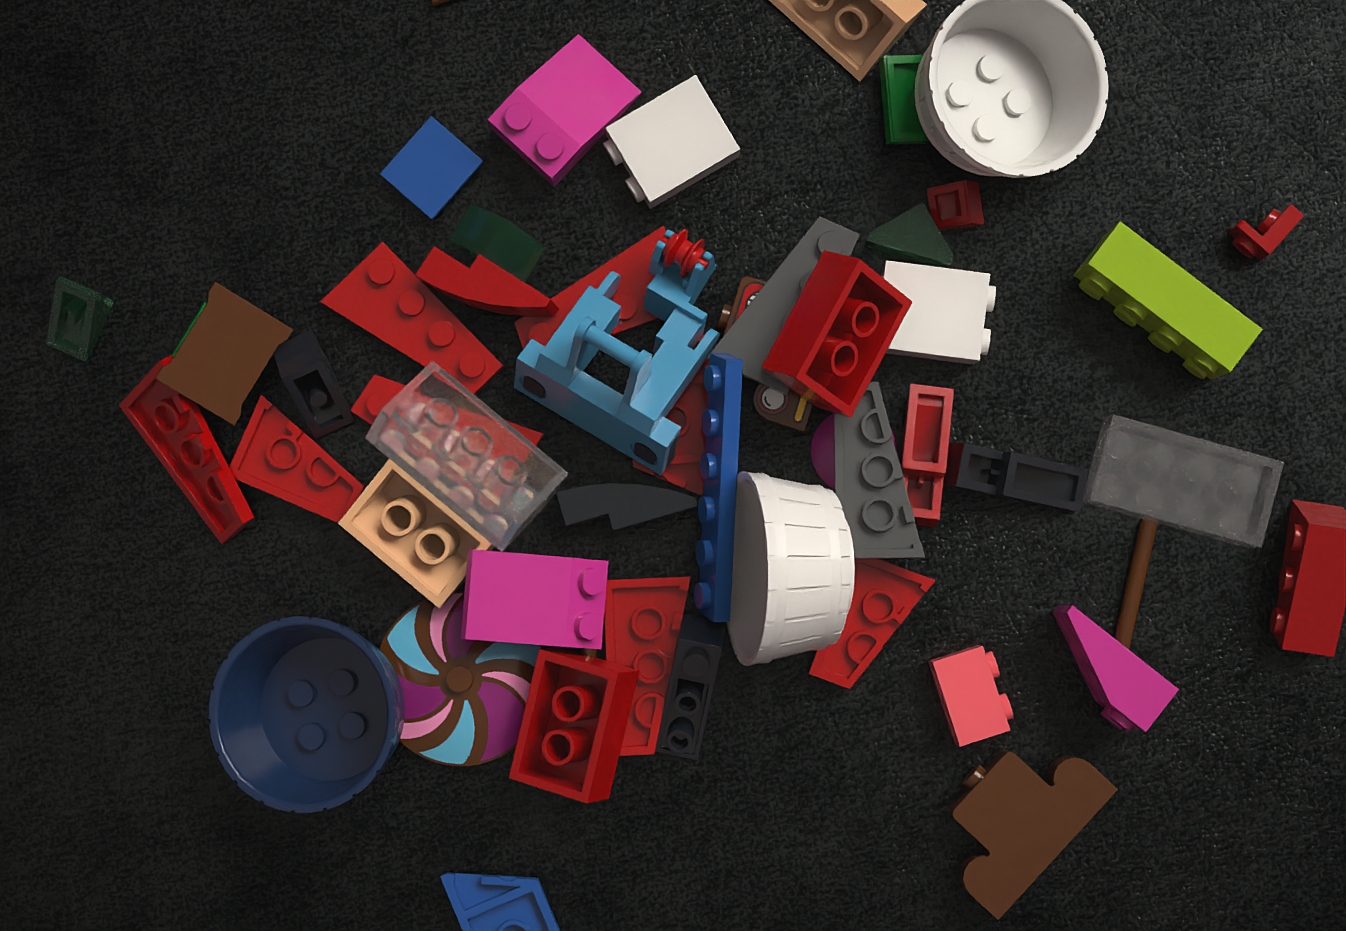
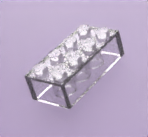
(466, 455)
(1182, 481)

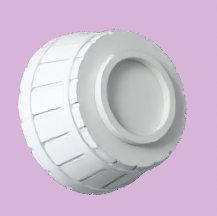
(1012, 87)
(788, 569)

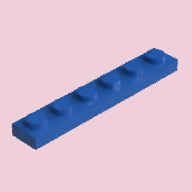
(719, 473)

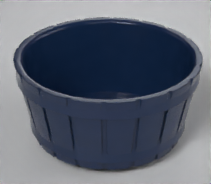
(305, 714)

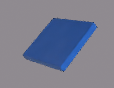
(431, 168)

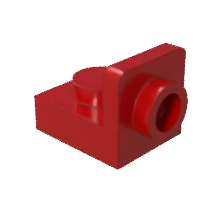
(1273, 229)

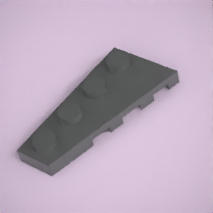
(765, 316)
(872, 483)

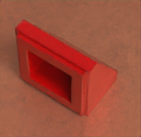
(955, 205)

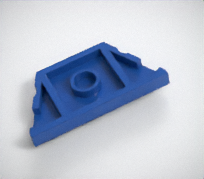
(499, 902)

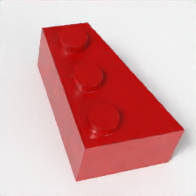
(1312, 580)

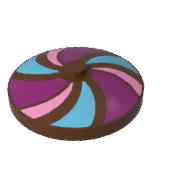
(458, 693)

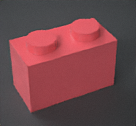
(970, 695)

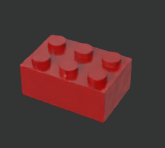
(837, 333)
(573, 724)

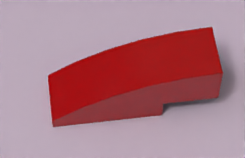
(483, 286)
(926, 449)

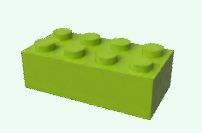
(1166, 303)

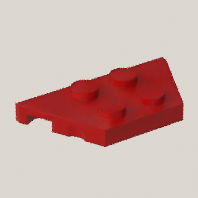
(687, 413)

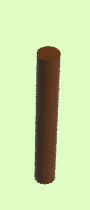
(1135, 582)

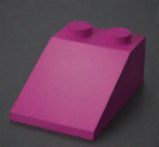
(563, 109)
(534, 599)
(1116, 677)

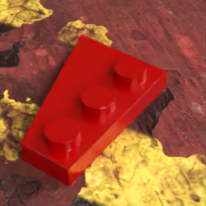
(292, 466)
(879, 605)

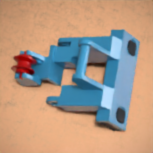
(637, 419)

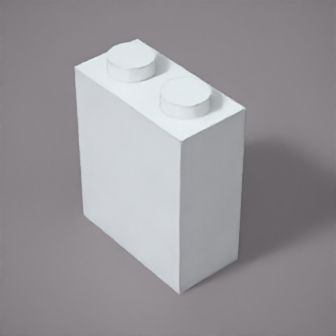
(671, 142)
(944, 312)

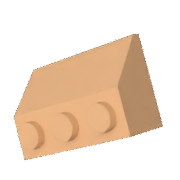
(853, 30)
(413, 533)

